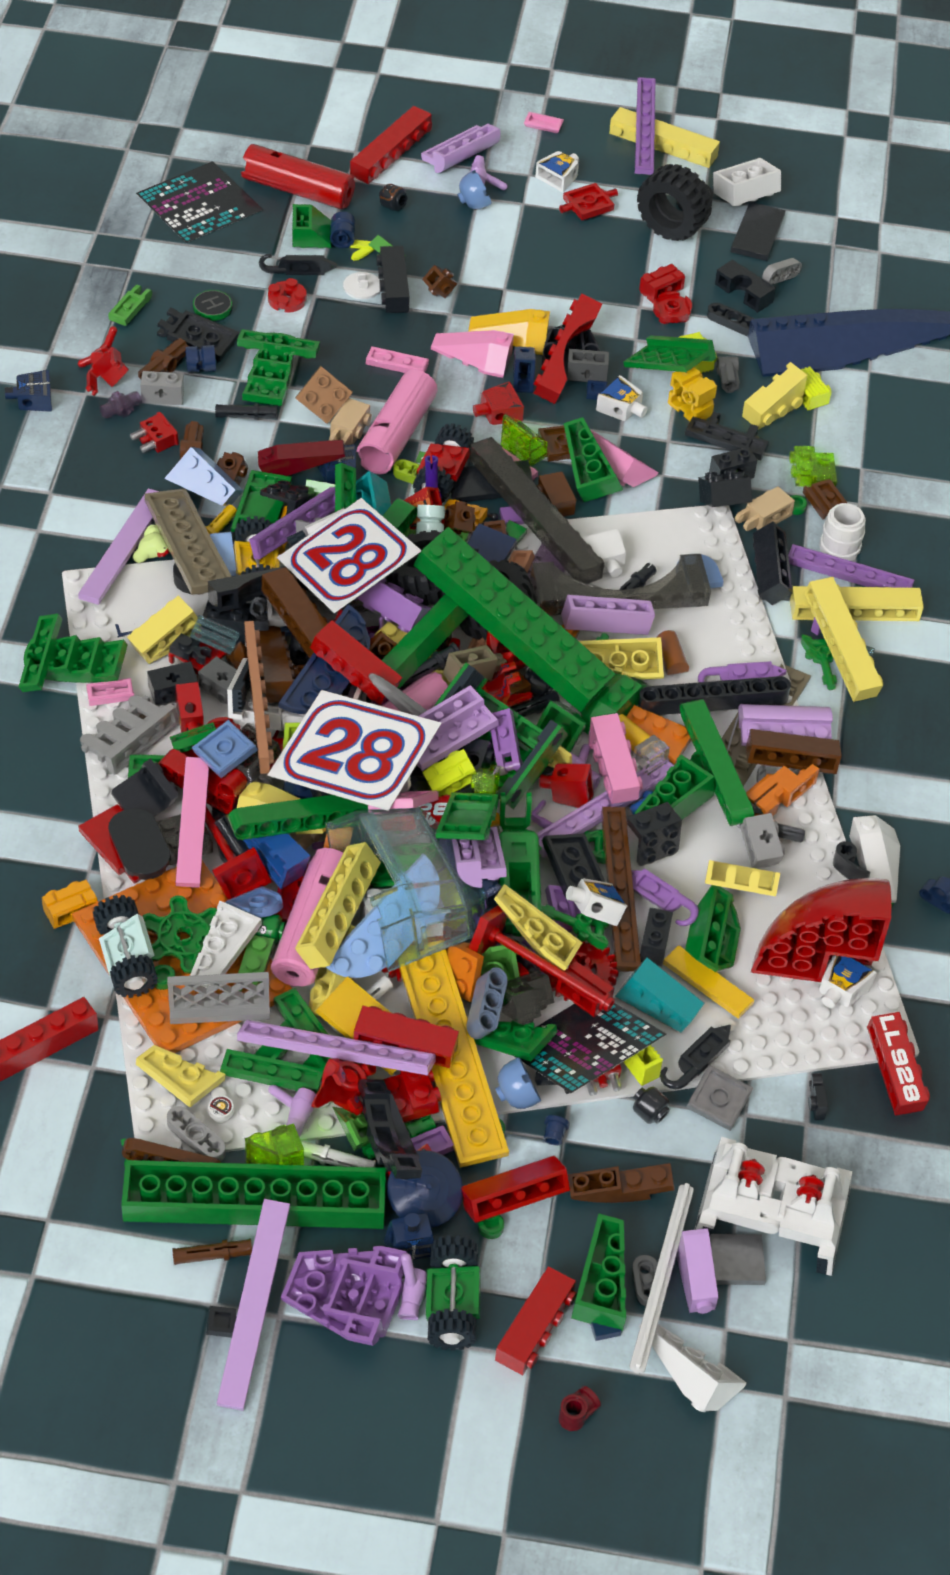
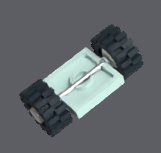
(125, 946)

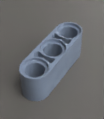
(486, 1003)

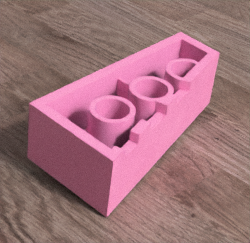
(614, 758)

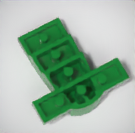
(273, 364)
(68, 657)

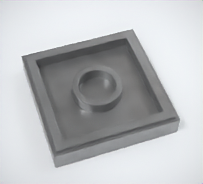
(719, 1097)
(738, 1259)

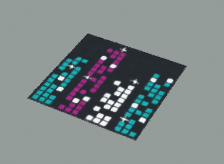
(199, 201)
(591, 1045)

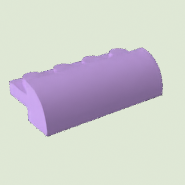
(461, 147)
(796, 720)
(462, 721)
(479, 859)

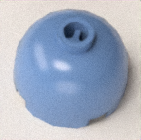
(473, 191)
(516, 1085)

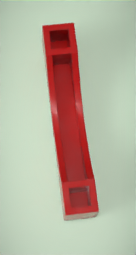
(554, 377)

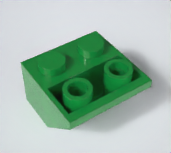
(310, 227)

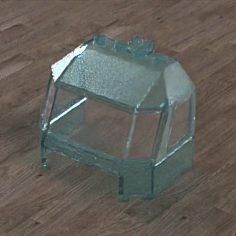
(430, 900)

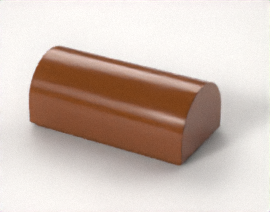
(672, 653)

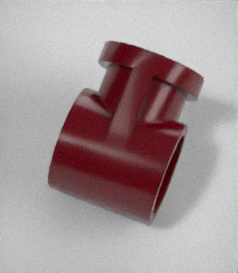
(582, 1401)

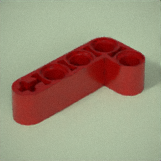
(221, 792)

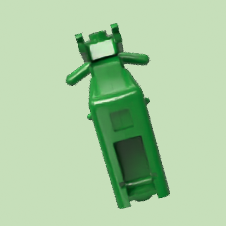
(521, 857)

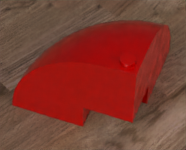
(836, 920)

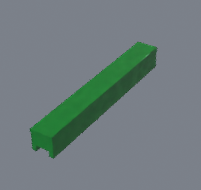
(425, 638)

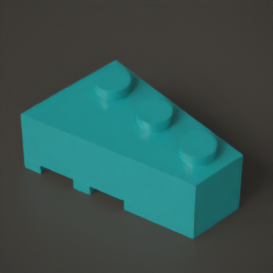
(660, 996)

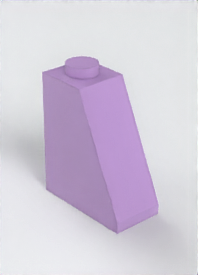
(697, 1270)

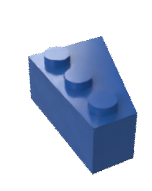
(281, 857)

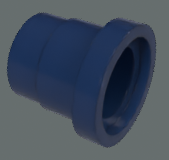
(555, 1129)

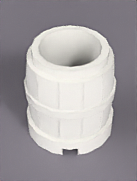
(843, 532)

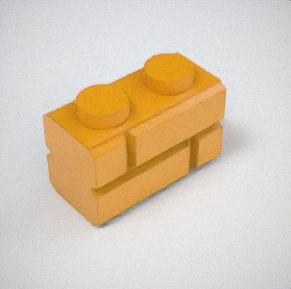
(62, 903)

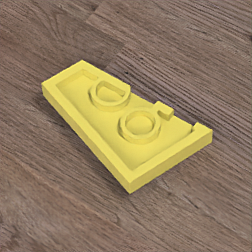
(178, 1076)

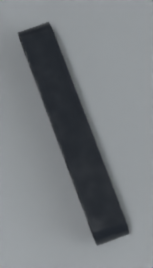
(716, 694)

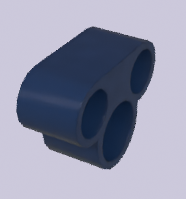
(937, 893)

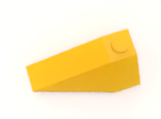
(527, 325)

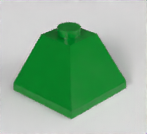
(567, 719)

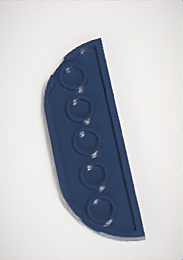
(319, 674)

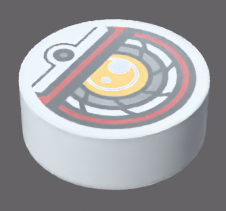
(221, 1108)

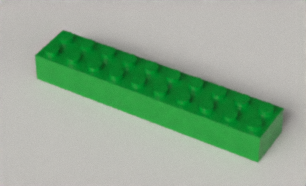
(514, 619)
(237, 1192)

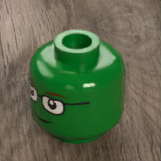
(272, 928)

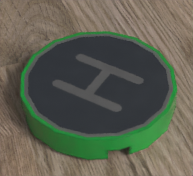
(212, 305)

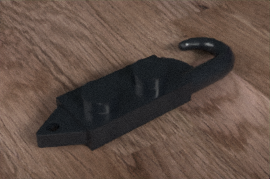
(298, 265)
(699, 1056)

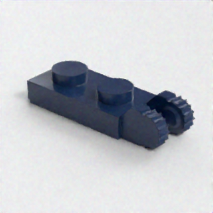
(490, 887)

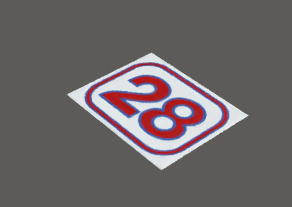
(348, 555)
(354, 750)

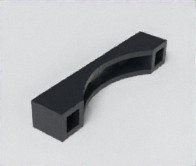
(237, 590)

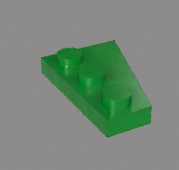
(518, 1040)

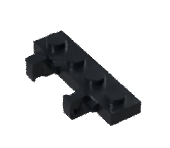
(724, 437)

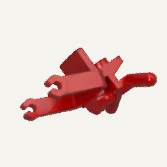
(105, 362)

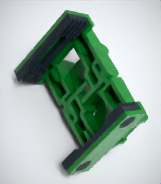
(543, 742)

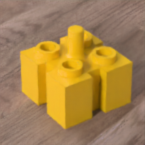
(692, 394)

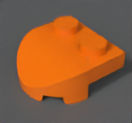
(466, 968)

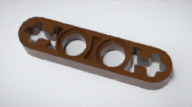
(148, 1151)

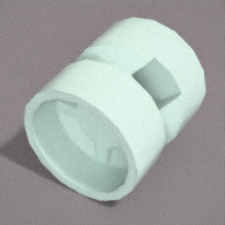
(430, 518)

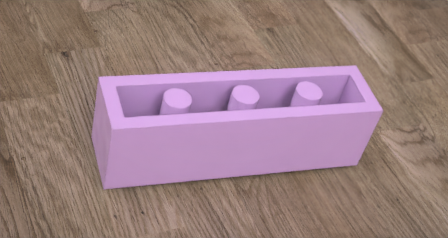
(607, 614)

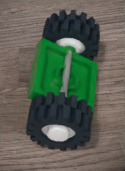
(453, 1292)

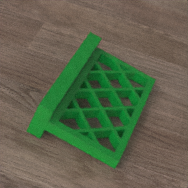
(672, 354)

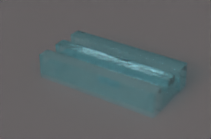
(213, 638)

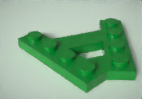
(266, 1065)

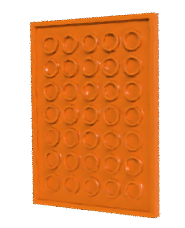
(153, 1007)

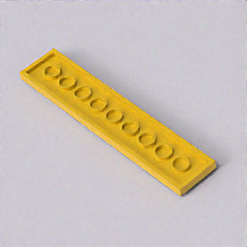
(463, 1086)

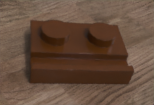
(823, 496)

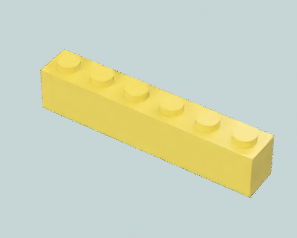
(668, 139)
(867, 603)
(843, 639)

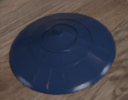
(434, 1194)

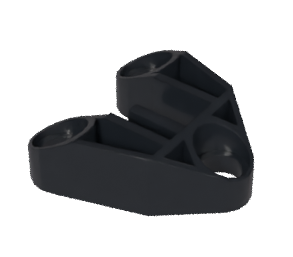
(584, 339)

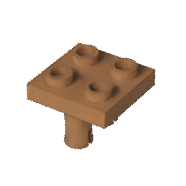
(323, 394)

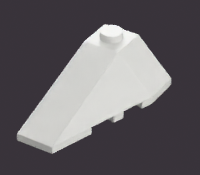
(877, 849)
(699, 1380)

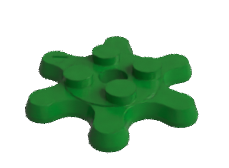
(177, 921)

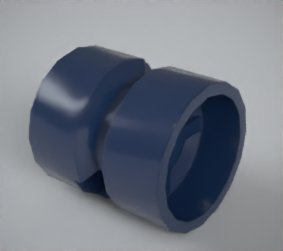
(342, 229)
(200, 358)

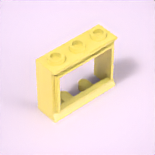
(742, 878)

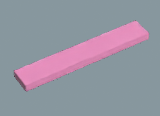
(192, 823)

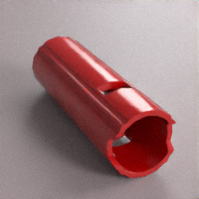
(298, 176)

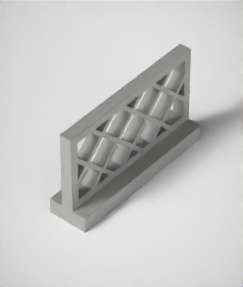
(222, 1007)

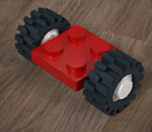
(453, 451)

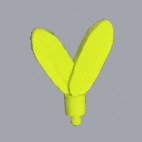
(364, 249)

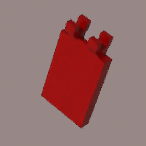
(97, 834)

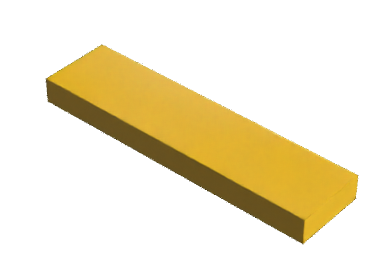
(708, 982)

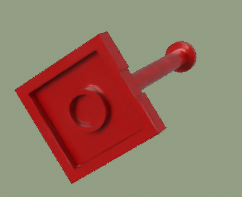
(239, 873)
(489, 933)

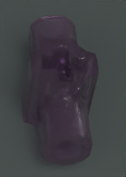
(120, 404)

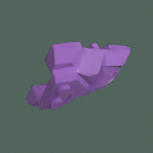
(348, 1291)

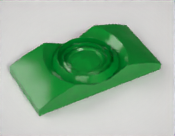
(254, 504)
(468, 816)

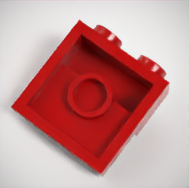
(414, 1094)

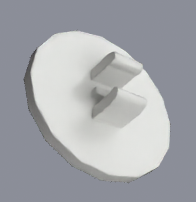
(361, 285)

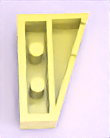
(777, 398)
(156, 635)

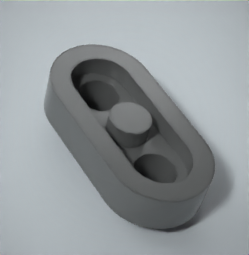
(643, 1281)

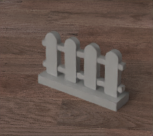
(134, 742)

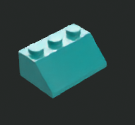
(373, 491)

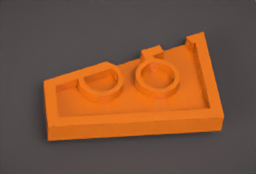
(671, 733)

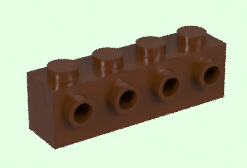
(793, 751)

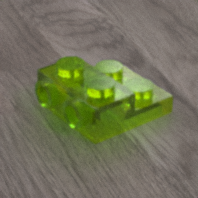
(811, 466)
(486, 780)

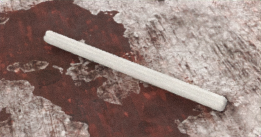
(661, 1279)

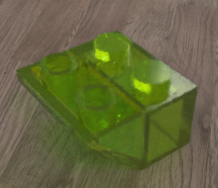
(522, 441)
(275, 1147)

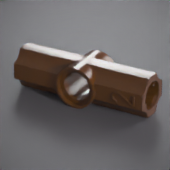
(167, 359)
(192, 437)

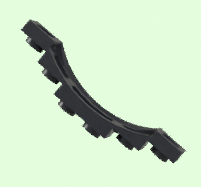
(387, 1131)

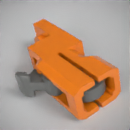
(779, 788)

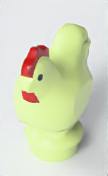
(151, 545)

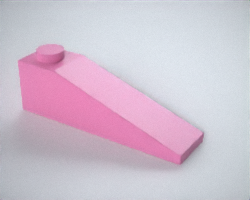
(483, 349)
(626, 467)

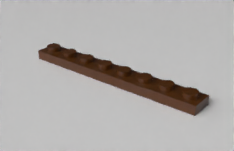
(620, 875)

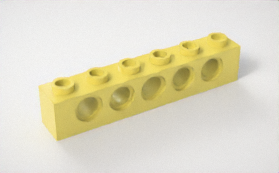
(337, 906)

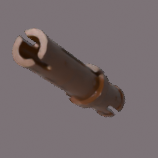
(212, 1251)

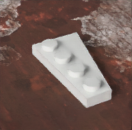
(226, 939)

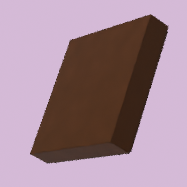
(557, 442)

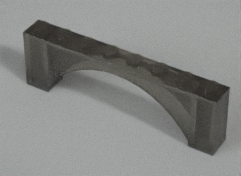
(682, 587)

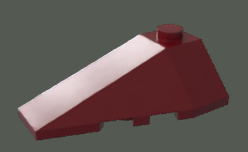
(297, 457)

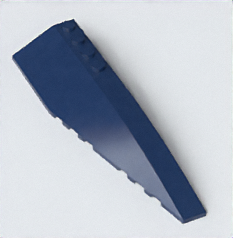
(841, 337)

